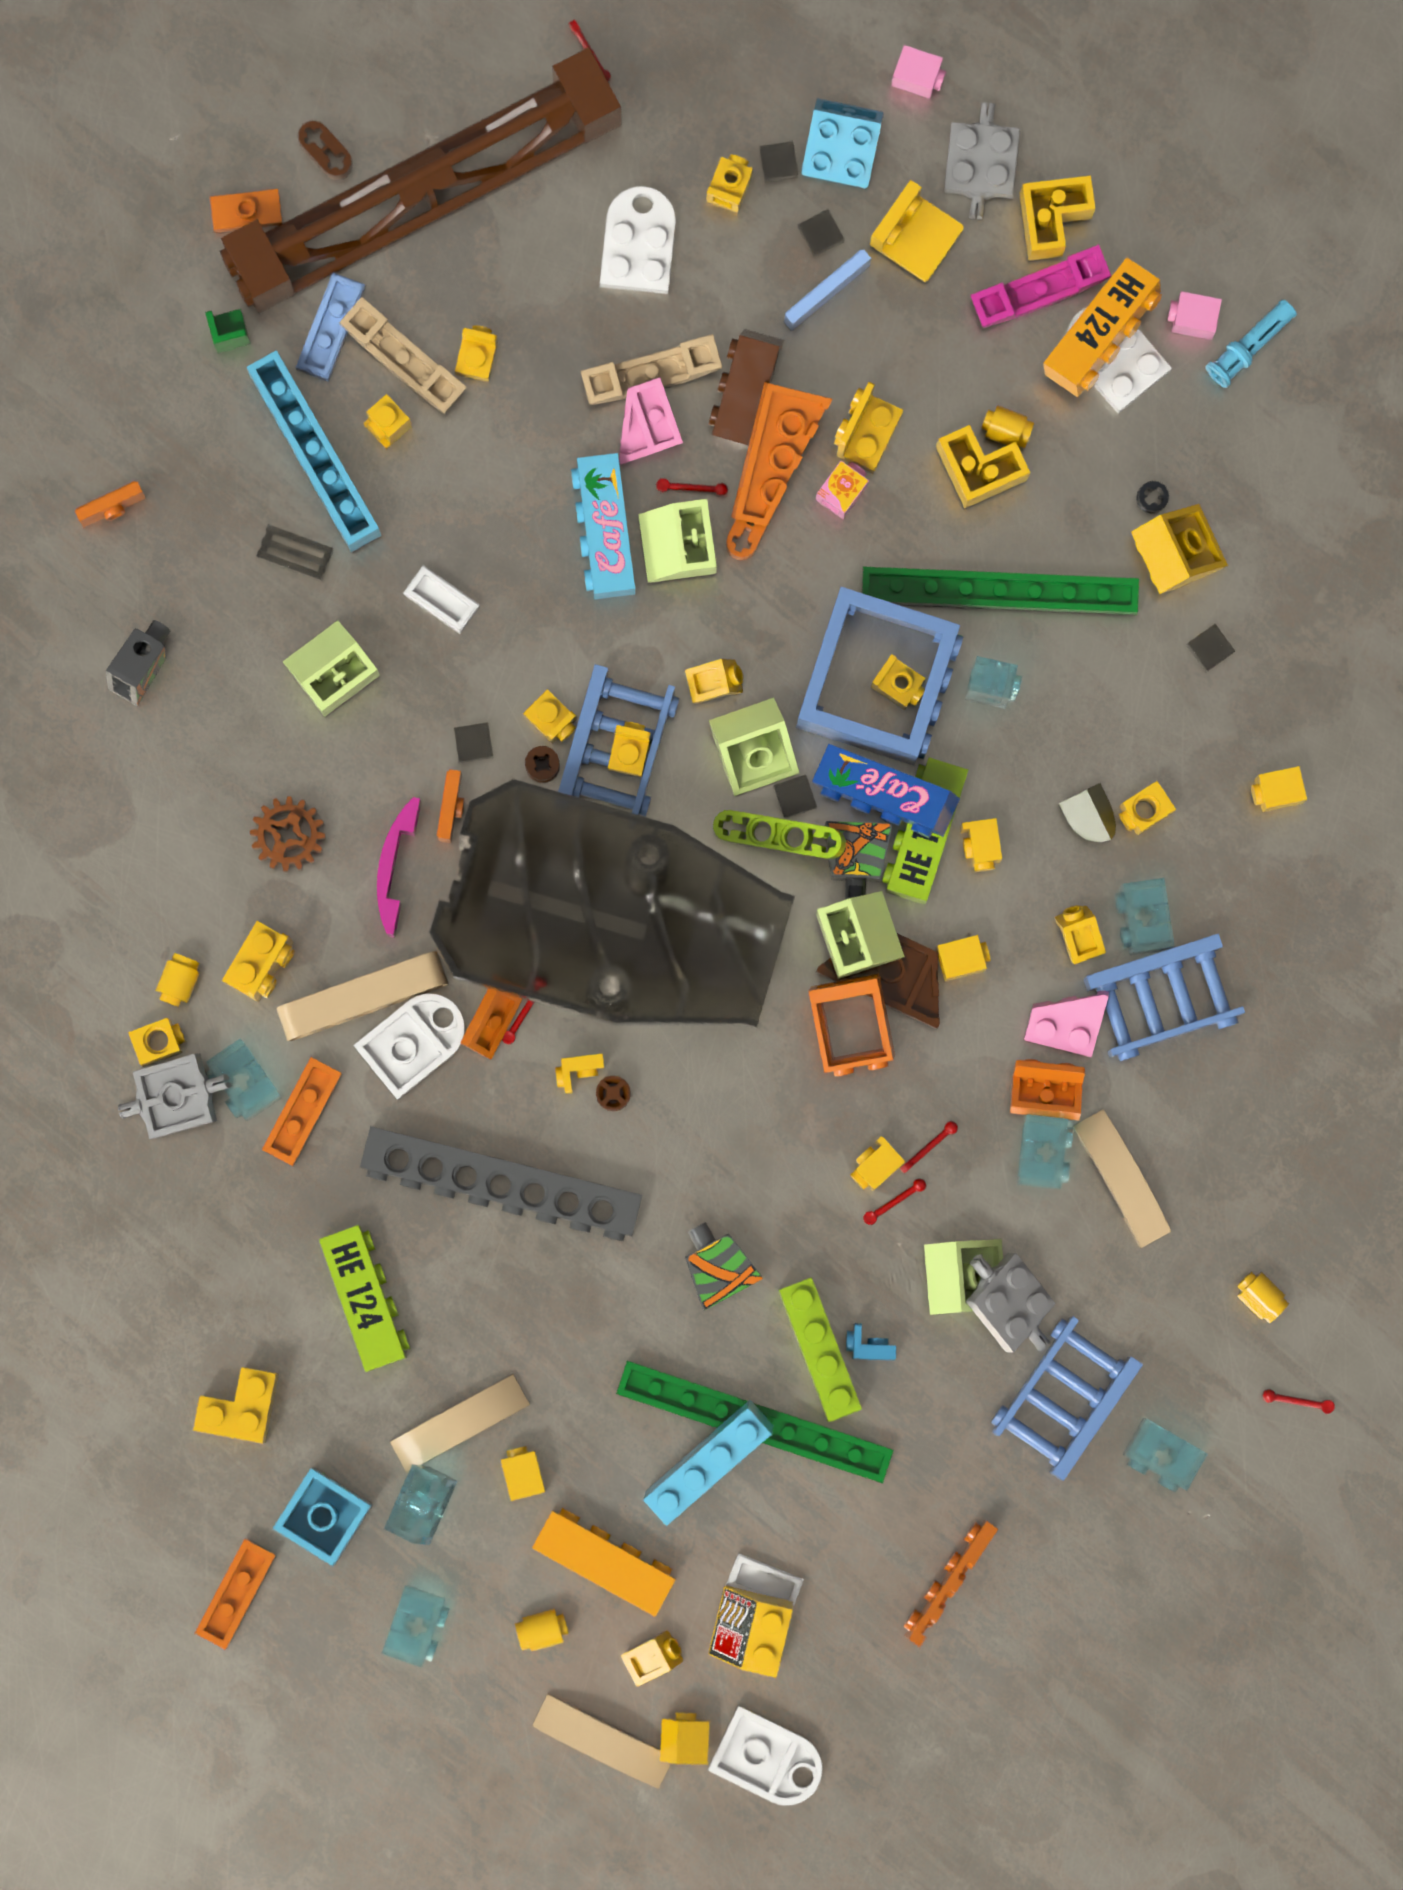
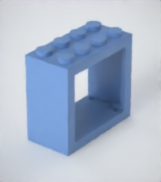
(904, 748)

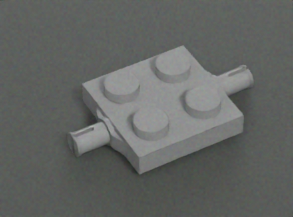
(982, 160)
(174, 1096)
(1010, 1302)

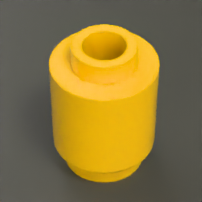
(1007, 427)
(178, 980)
(1262, 1296)
(541, 1630)

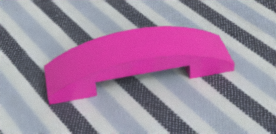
(1041, 288)
(406, 824)

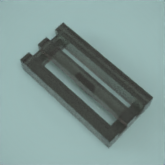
(268, 542)

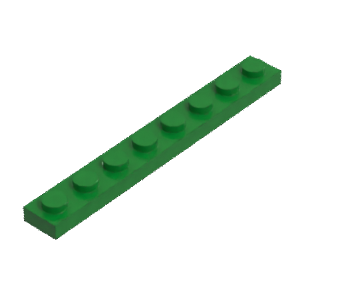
(1002, 590)
(788, 1431)

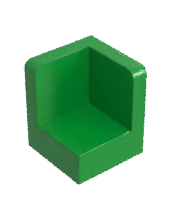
(228, 330)

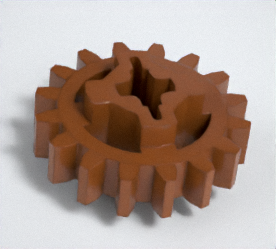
(294, 820)

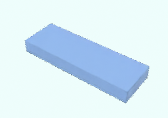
(827, 289)
(326, 333)

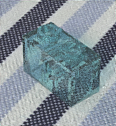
(993, 682)
(1158, 932)
(261, 1091)
(1035, 1133)
(1152, 1438)
(420, 1504)
(400, 1641)

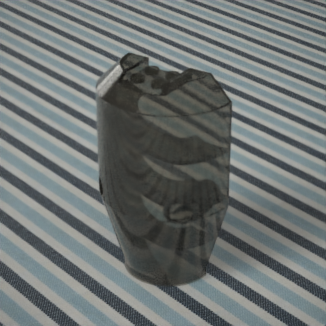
(569, 911)

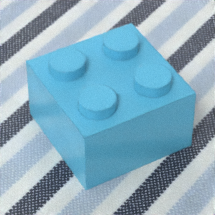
(322, 1516)

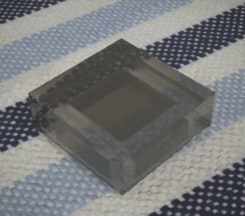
(778, 161)
(820, 232)
(1210, 648)
(473, 742)
(795, 796)

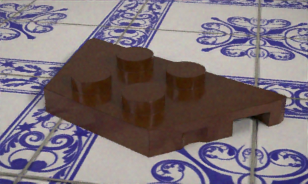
(907, 983)

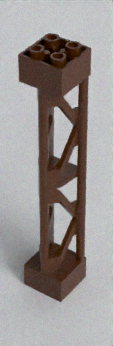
(576, 93)

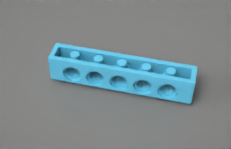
(313, 451)

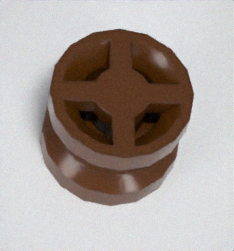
(546, 769)
(610, 1095)

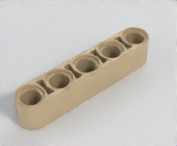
(362, 996)

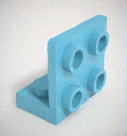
(842, 143)

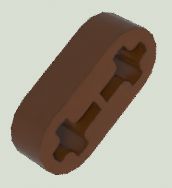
(331, 145)

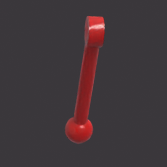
(577, 31)
(663, 486)
(509, 1036)
(950, 1128)
(871, 1217)
(1325, 1406)

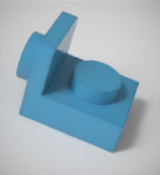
(874, 1350)

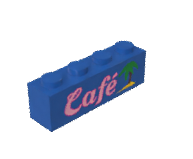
(885, 790)

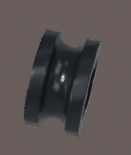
(1153, 507)

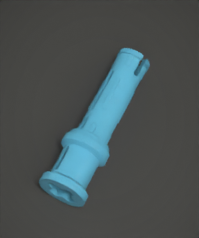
(1240, 353)

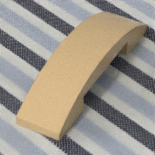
(401, 356)
(673, 366)
(1122, 1178)
(460, 1423)
(601, 1741)

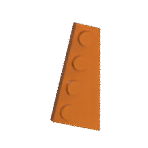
(778, 439)
(978, 1539)

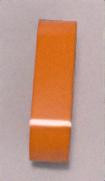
(754, 538)

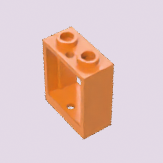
(846, 989)

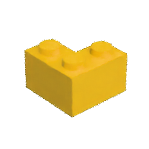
(1045, 209)
(978, 475)
(246, 1416)

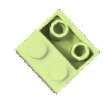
(678, 541)
(331, 668)
(859, 934)

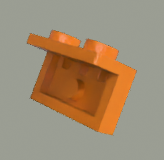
(1047, 1089)

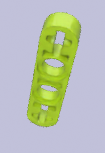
(779, 833)

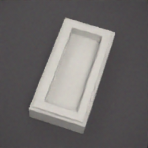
(441, 599)
(763, 1579)

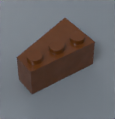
(752, 365)

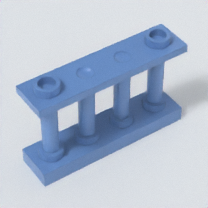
(593, 719)
(1171, 964)
(1100, 1400)

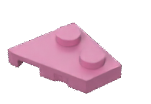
(647, 422)
(1068, 1024)

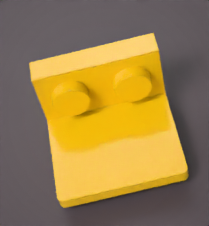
(916, 233)
(869, 429)
(258, 962)

